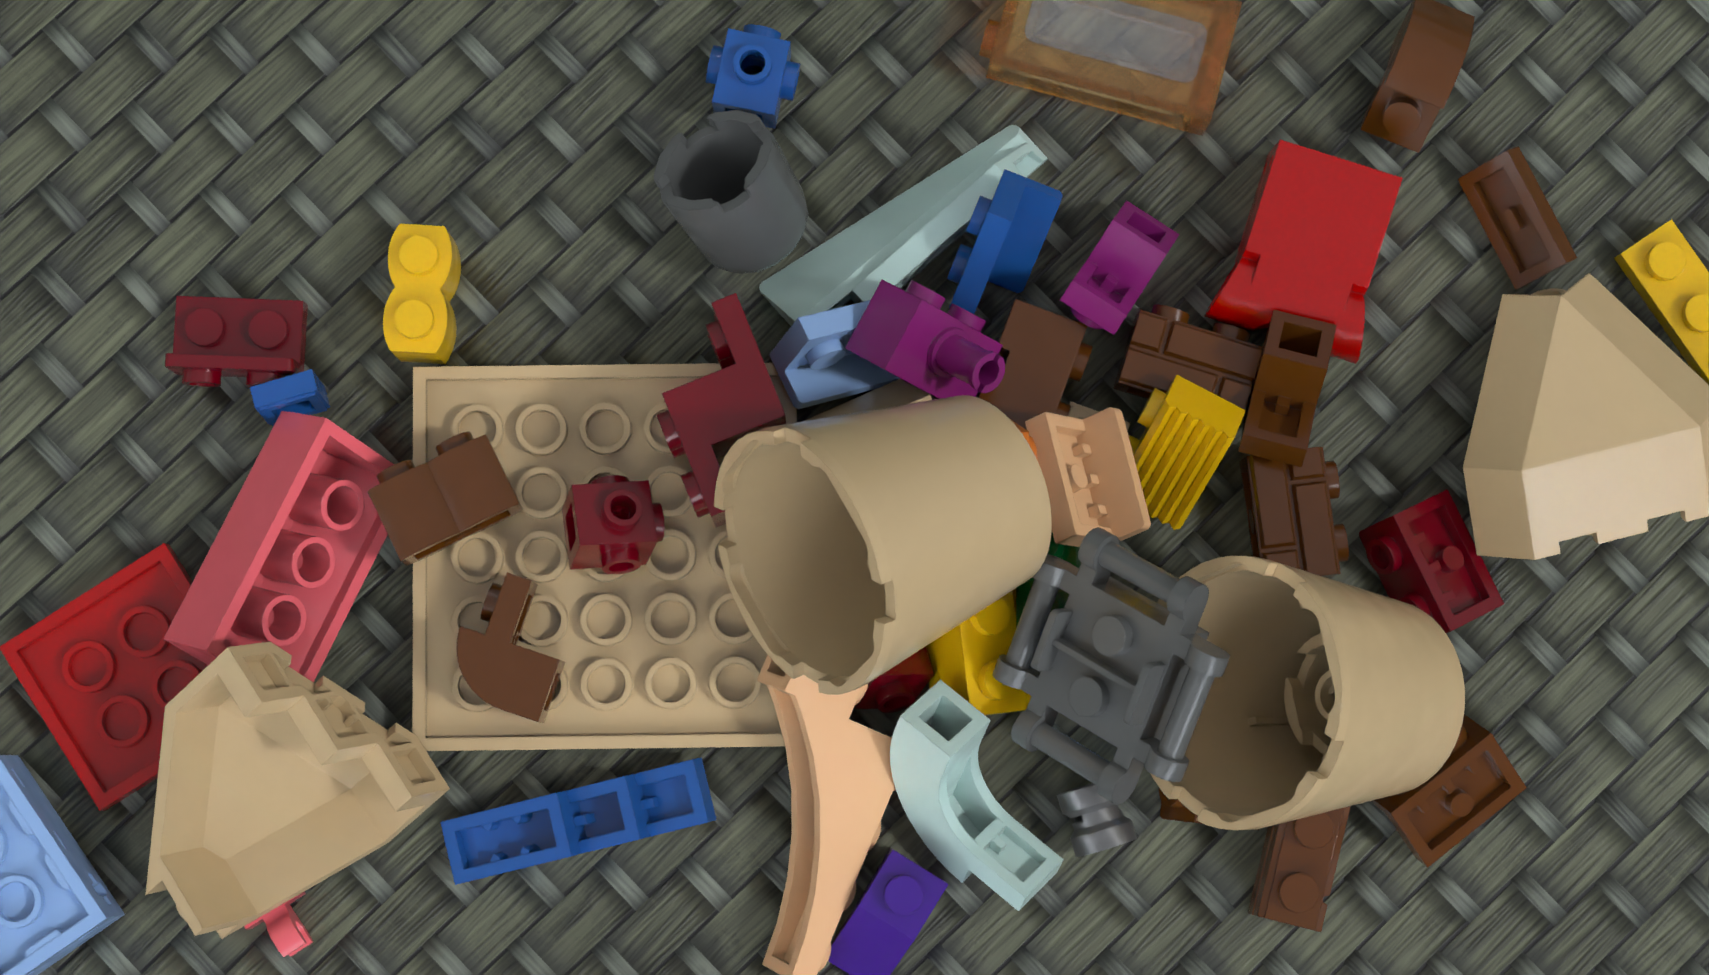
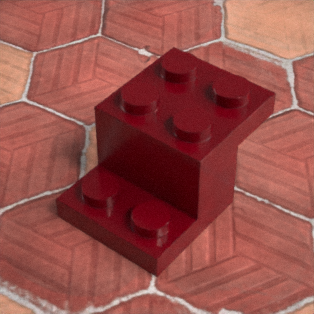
(720, 407)

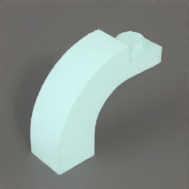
(951, 805)

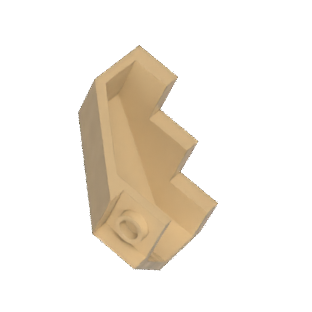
(1581, 426)
(273, 788)

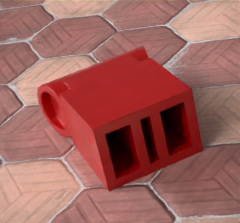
(1309, 245)

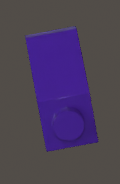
(886, 917)

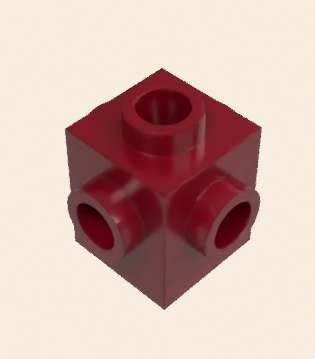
(611, 524)

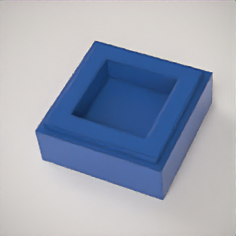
(294, 393)

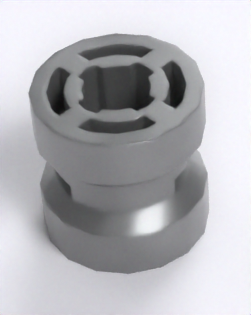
(1096, 821)

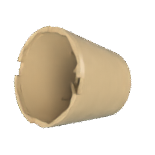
(878, 532)
(1321, 698)

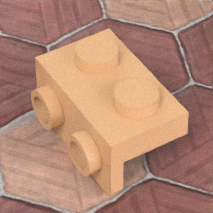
(1089, 475)

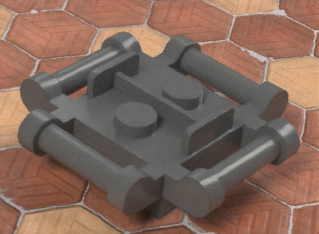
(1112, 665)

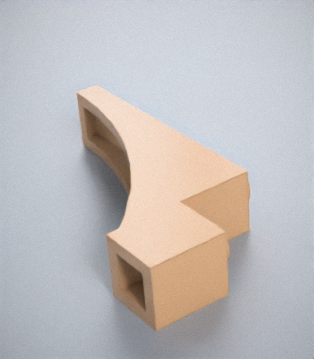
(837, 806)

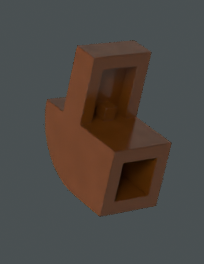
(1419, 73)
(1287, 388)
(498, 667)

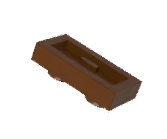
(1517, 218)

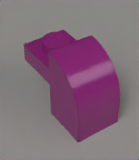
(1118, 268)

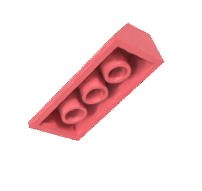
(288, 548)

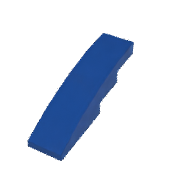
(578, 821)

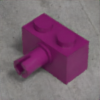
(925, 345)

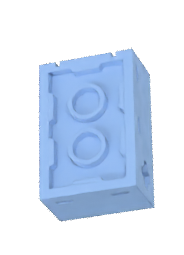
(47, 883)

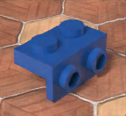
(1008, 238)

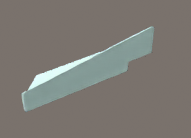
(902, 234)

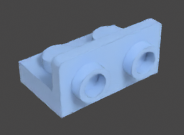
(815, 361)

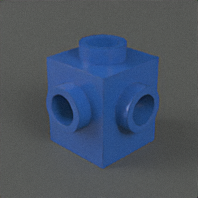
(750, 50)

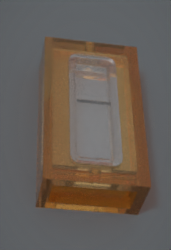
(1118, 55)

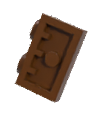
(1457, 799)

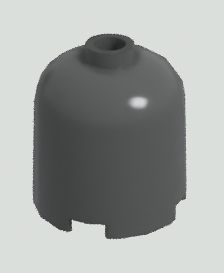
(733, 192)

